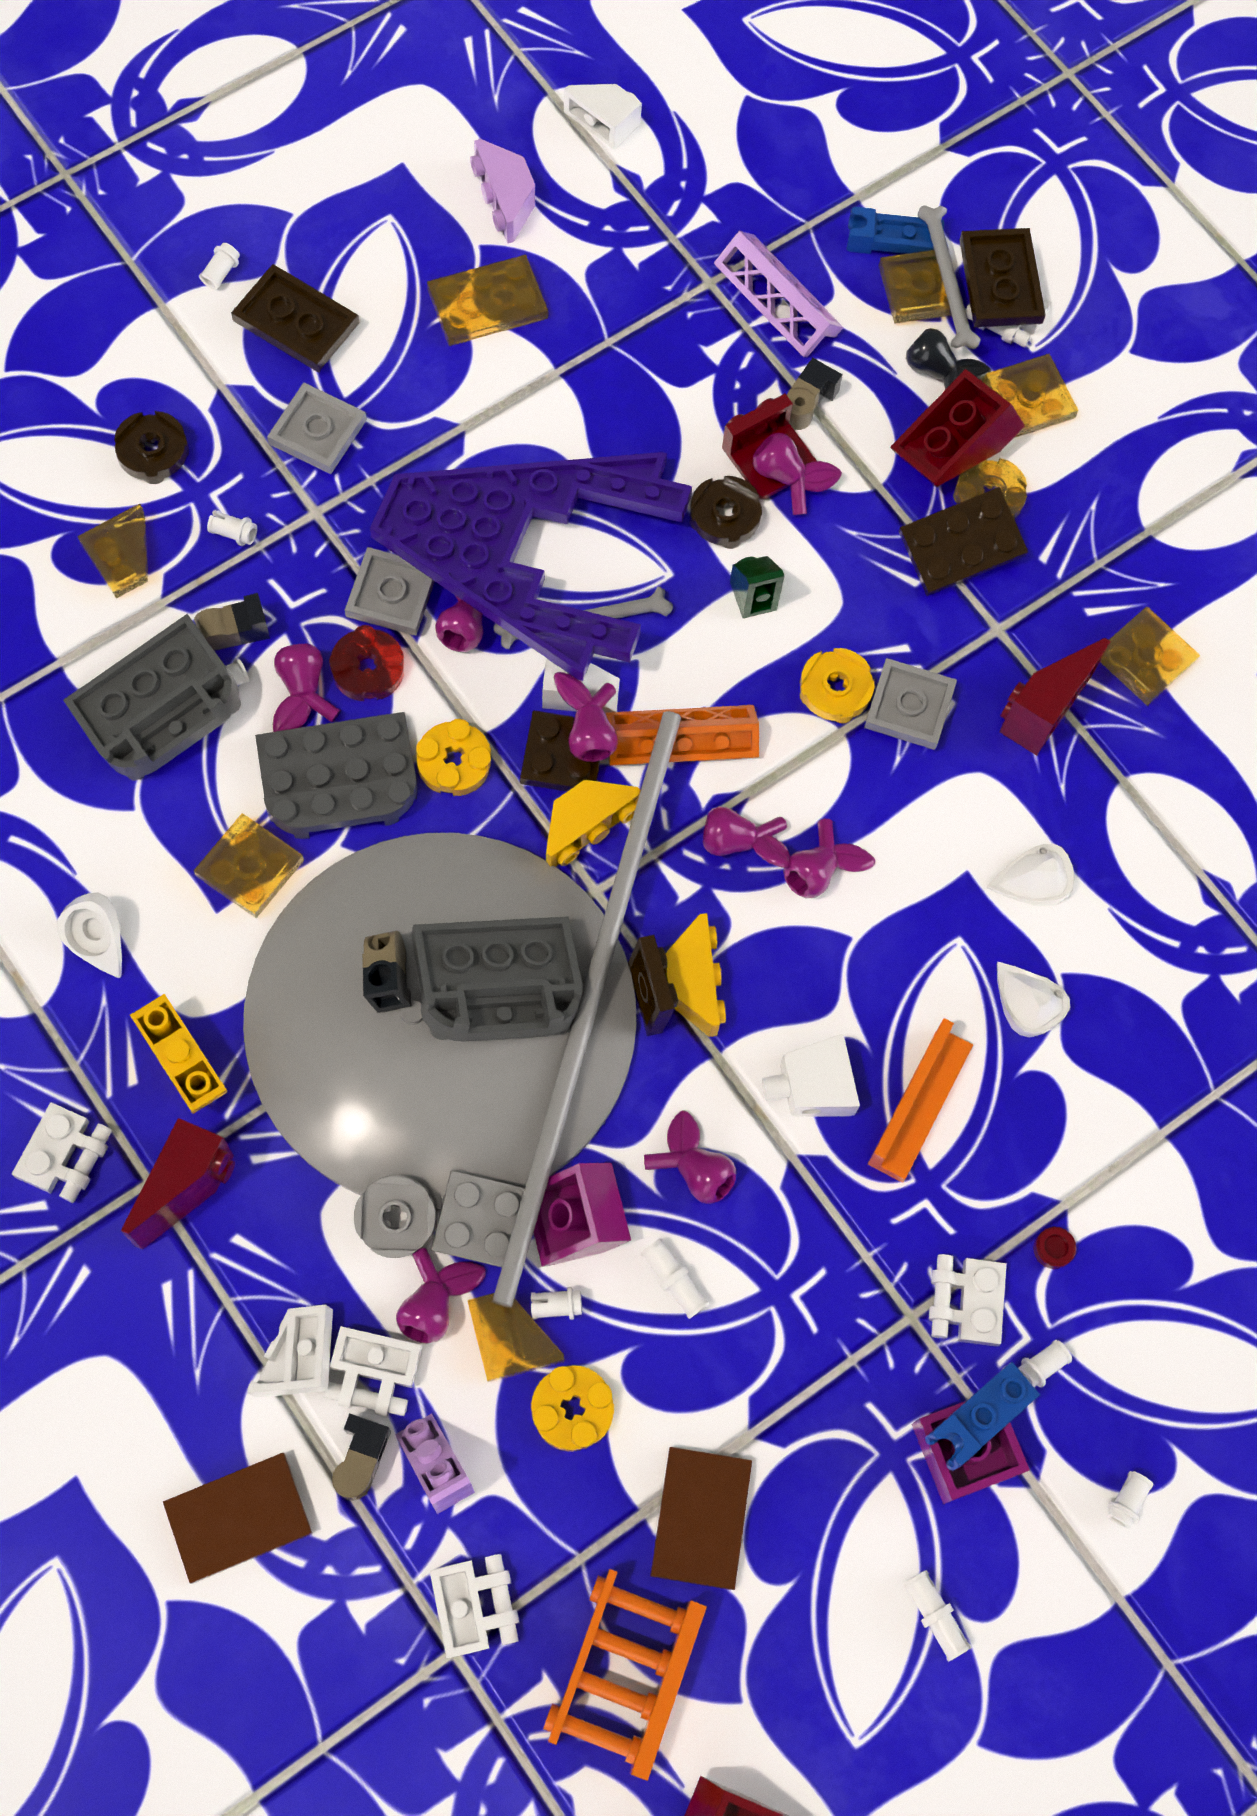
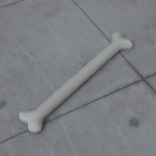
(964, 334)
(654, 603)

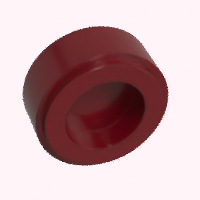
(1054, 1248)

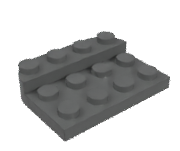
(156, 701)
(337, 774)
(497, 978)

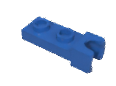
(887, 232)
(984, 1414)

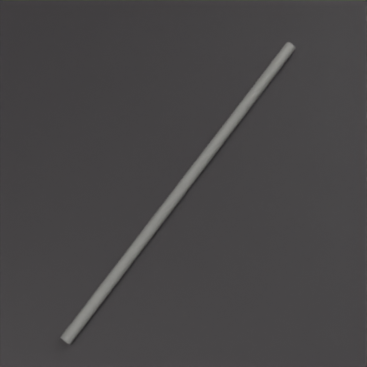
(586, 1013)

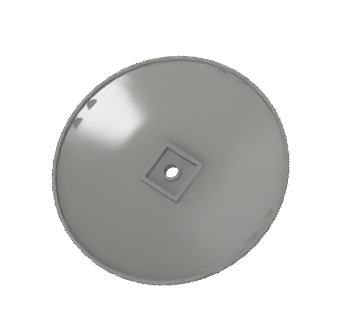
(377, 1089)

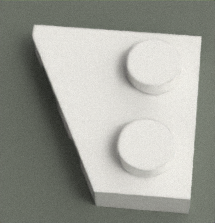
(298, 1354)

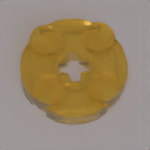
(993, 474)

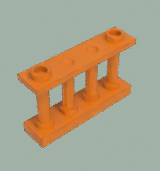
(653, 1707)

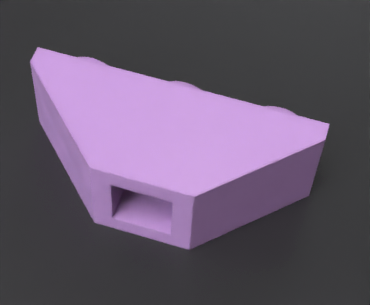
(505, 186)
(434, 1463)

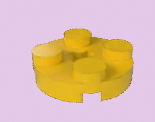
(831, 704)
(455, 737)
(550, 1418)

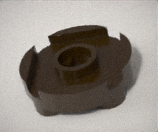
(155, 464)
(720, 529)

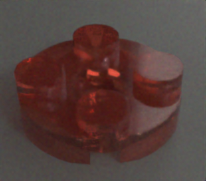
(361, 645)

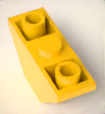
(586, 816)
(696, 976)
(178, 1053)

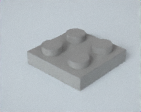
(317, 428)
(389, 592)
(910, 703)
(477, 1218)

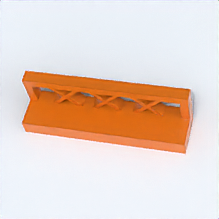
(702, 734)
(920, 1103)

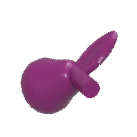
(780, 460)
(460, 627)
(300, 672)
(592, 733)
(731, 833)
(813, 868)
(705, 1172)
(426, 1311)

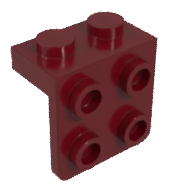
(747, 432)

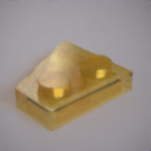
(119, 550)
(510, 1339)

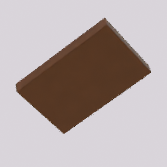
(237, 1518)
(701, 1518)

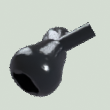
(933, 356)

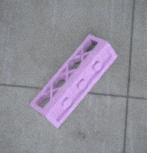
(786, 283)

